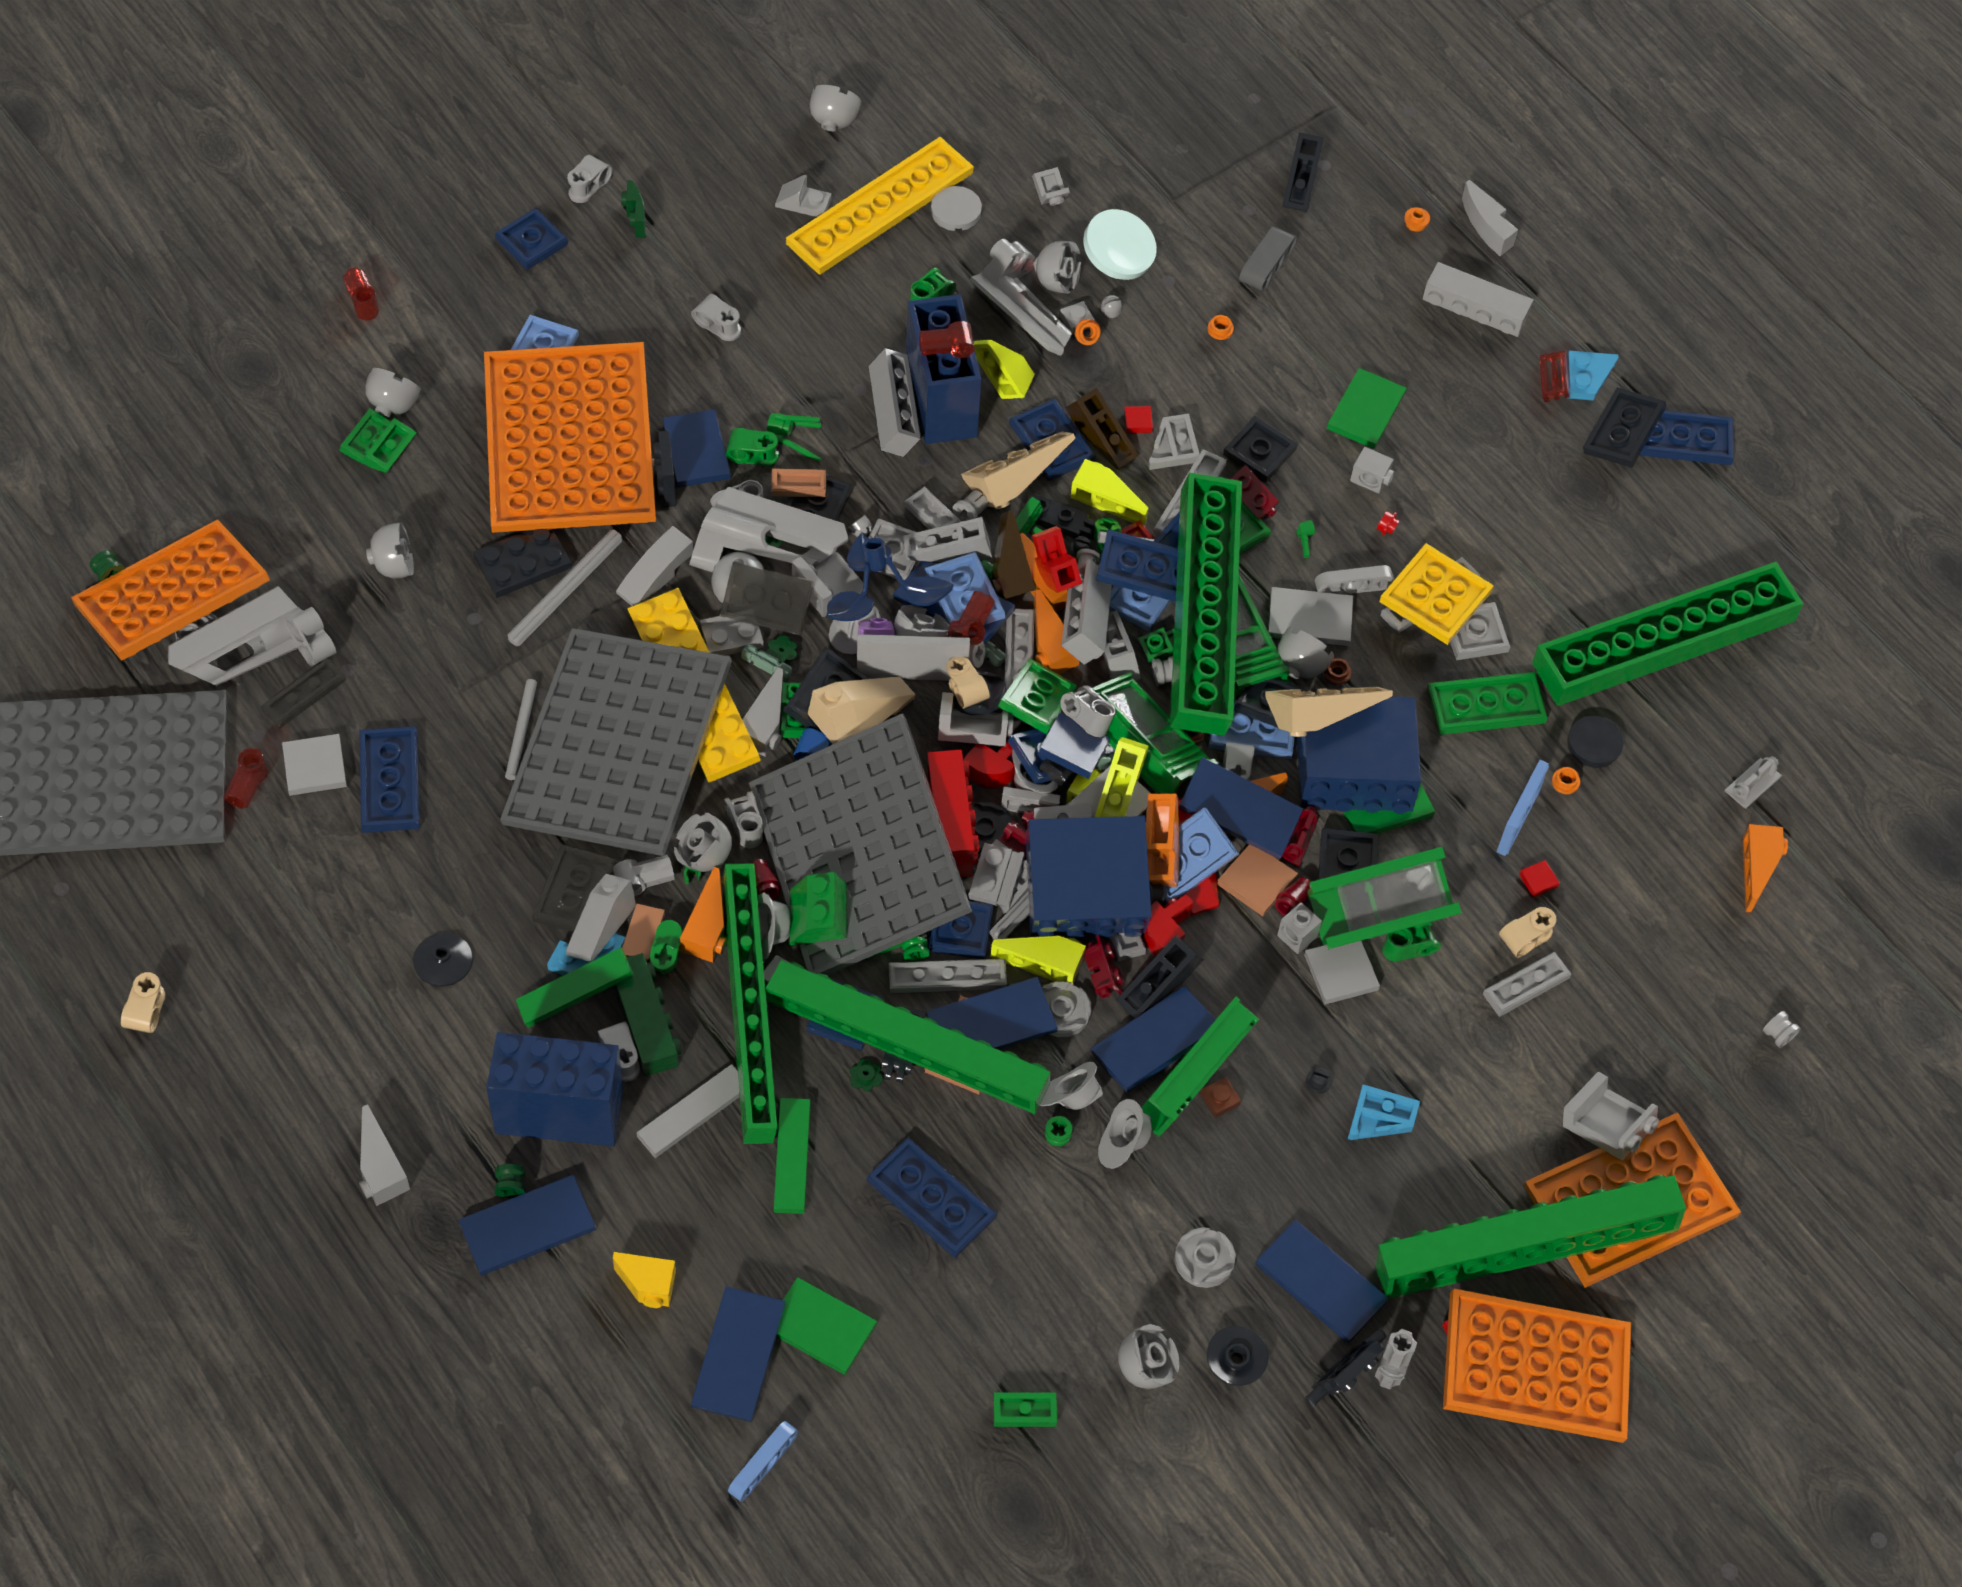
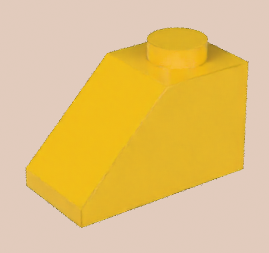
(646, 1277)

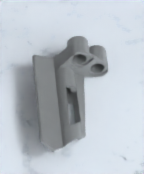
(1002, 285)
(744, 519)
(267, 624)

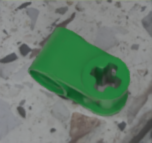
(932, 286)
(751, 445)
(1414, 940)

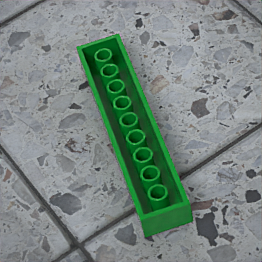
(1206, 605)
(1666, 633)
(1529, 1236)

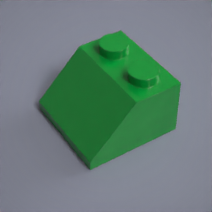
(818, 909)

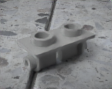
(1754, 781)

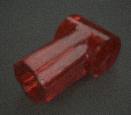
(361, 294)
(955, 340)
(973, 619)
(246, 779)

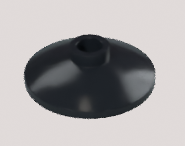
(443, 970)
(1242, 1343)

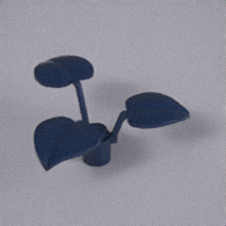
(874, 555)

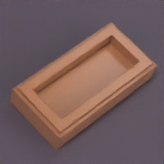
(798, 482)
(642, 930)

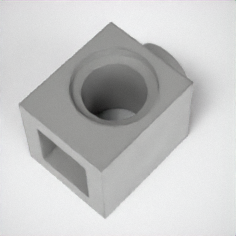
(1372, 470)
(1299, 928)

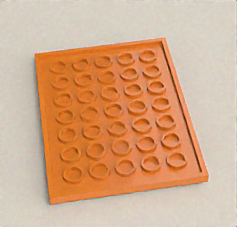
(568, 437)

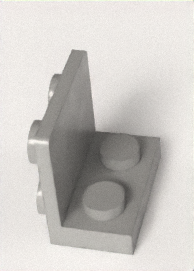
(829, 579)

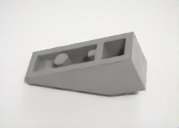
(949, 542)
(1118, 650)
(765, 715)
(602, 916)
(379, 1166)

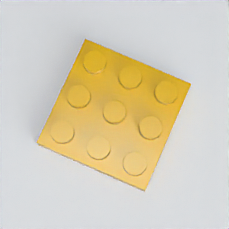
(1436, 593)

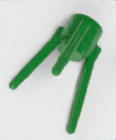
(783, 424)

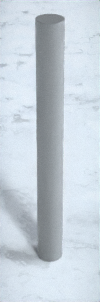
(521, 729)

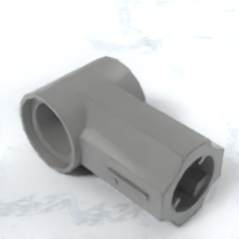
(645, 873)

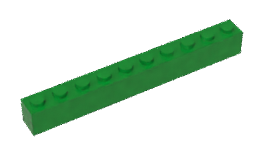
(749, 1004)
(908, 1036)

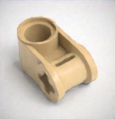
(966, 682)
(1528, 931)
(143, 1004)

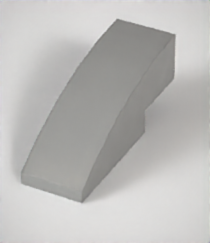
(1488, 219)
(655, 567)

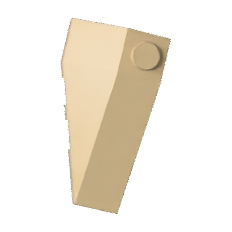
(1010, 477)
(857, 705)
(1309, 711)

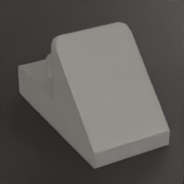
(798, 198)

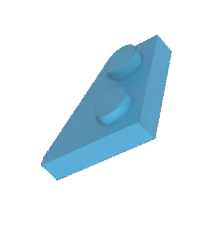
(1588, 373)
(1382, 1114)

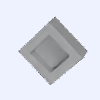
(1074, 314)

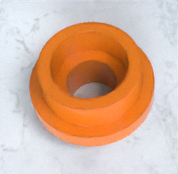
(1416, 219)
(1220, 327)
(1094, 334)
(1567, 774)

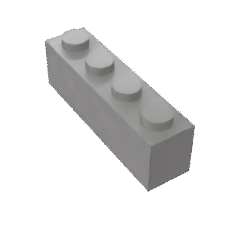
(1477, 299)
(894, 402)
(1087, 615)

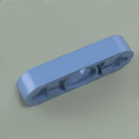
(763, 1461)

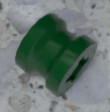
(105, 564)
(509, 1180)

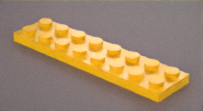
(879, 205)
(727, 742)

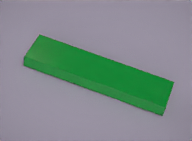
(574, 987)
(792, 1156)

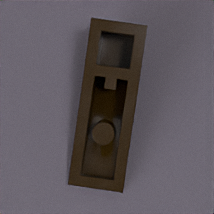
(1101, 428)
(1010, 565)

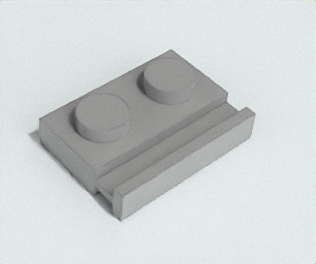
(729, 636)
(996, 875)

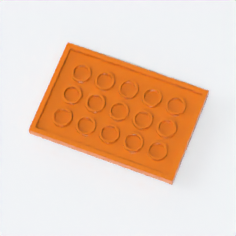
(170, 589)
(1664, 1152)
(1537, 1365)

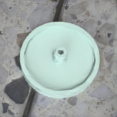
(1119, 244)

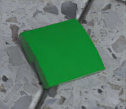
(377, 441)

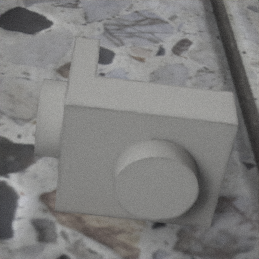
(1050, 187)

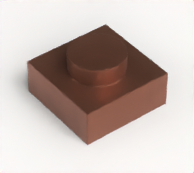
(1220, 1097)

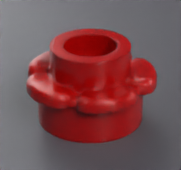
(1388, 523)

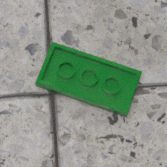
(1486, 703)

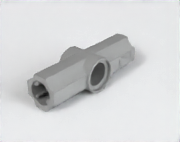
(1395, 1359)

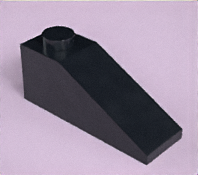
(1303, 172)
(1160, 977)

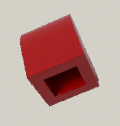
(1053, 563)
(989, 767)
(1165, 923)

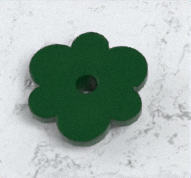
(782, 649)
(863, 1081)

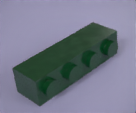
(646, 1019)

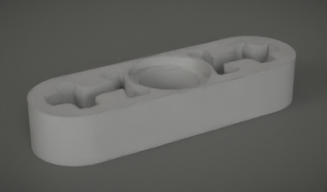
(1355, 580)

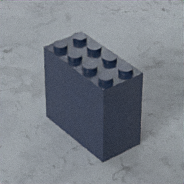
(943, 385)
(1363, 761)
(1088, 876)
(555, 1089)

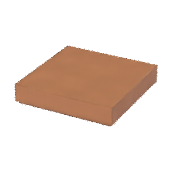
(1257, 879)

